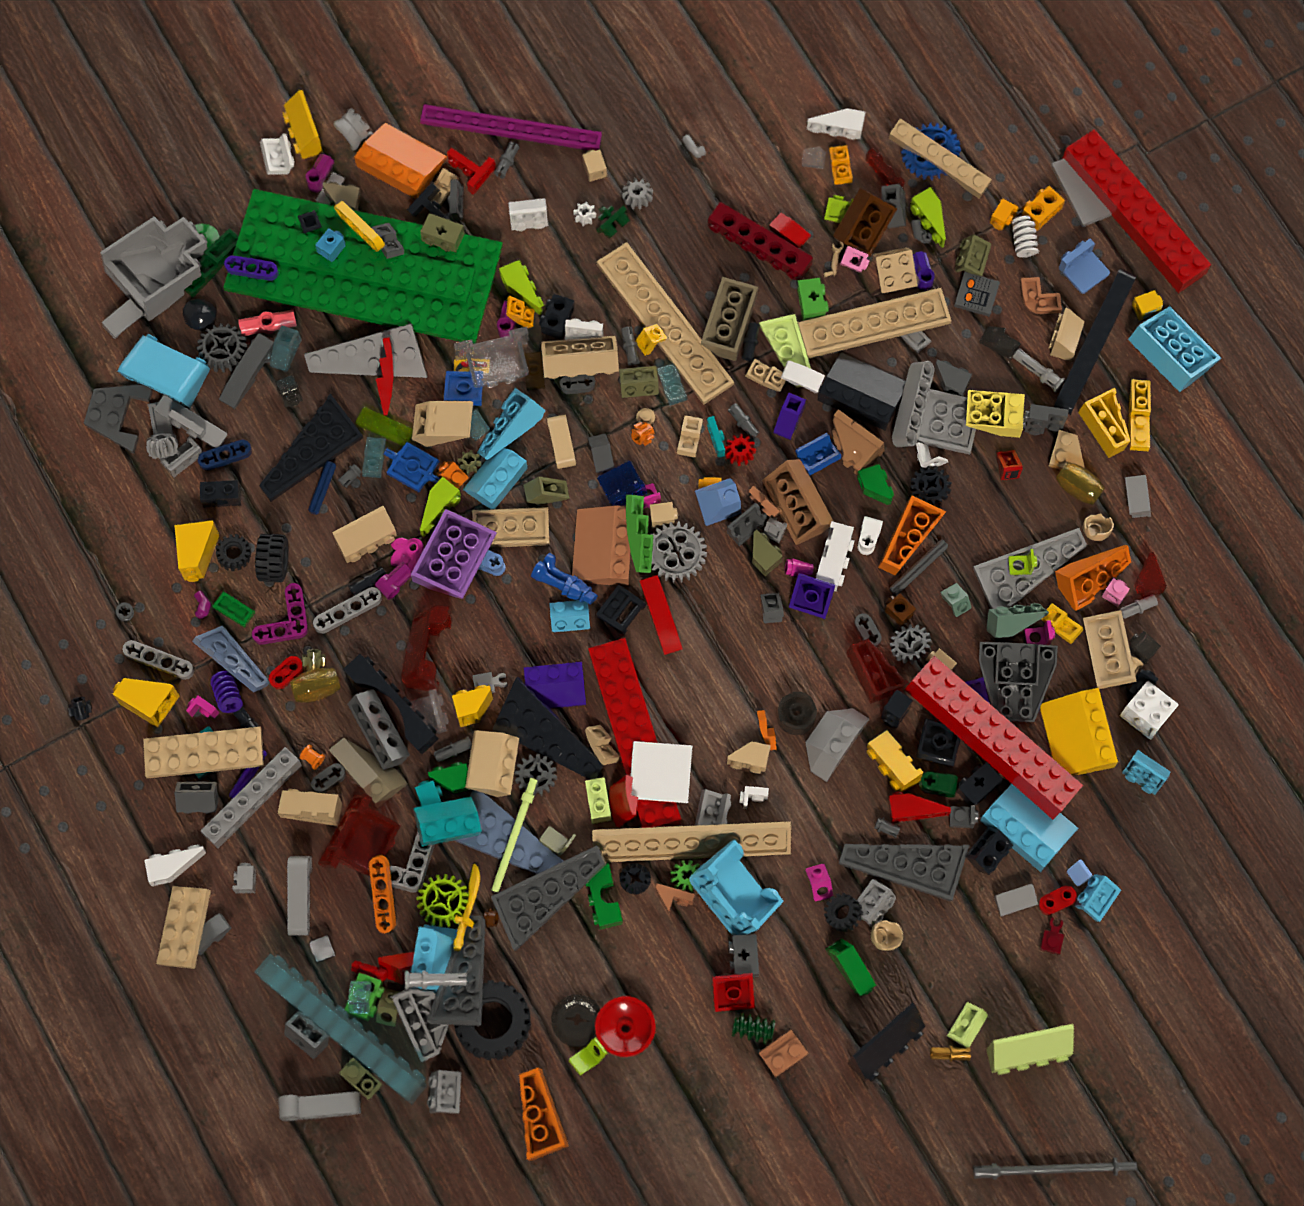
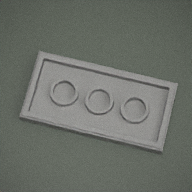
(1082, 199)

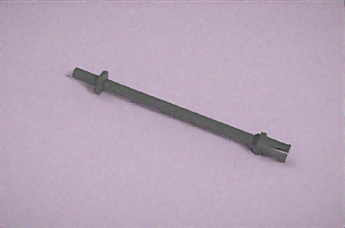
(994, 1171)

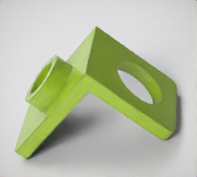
(1029, 562)
(588, 1057)

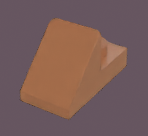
(668, 894)

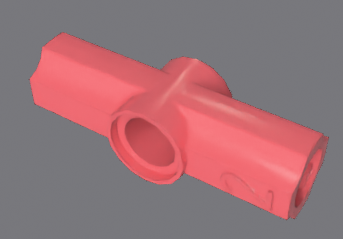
(256, 324)

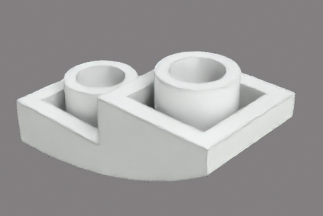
(802, 376)

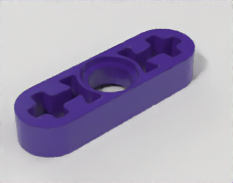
(266, 265)

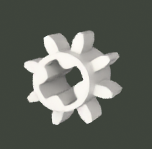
(580, 217)

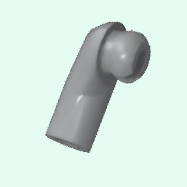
(690, 145)

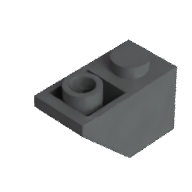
(896, 197)
(952, 379)

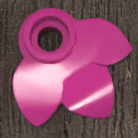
(404, 552)

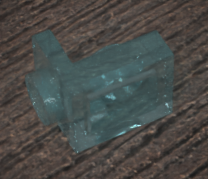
(359, 997)

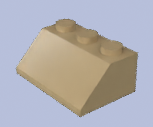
(365, 535)
(492, 763)

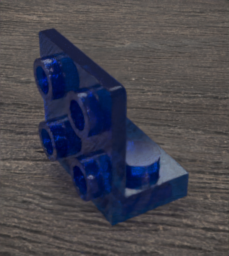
(621, 482)

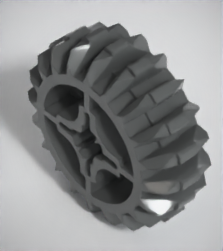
(232, 337)

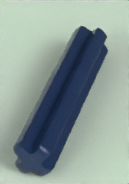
(322, 487)

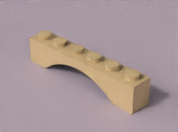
(959, 170)

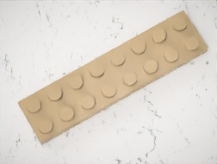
(874, 323)

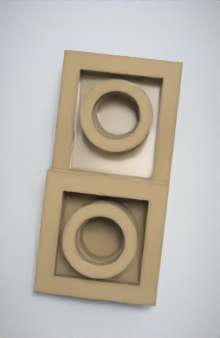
(765, 375)

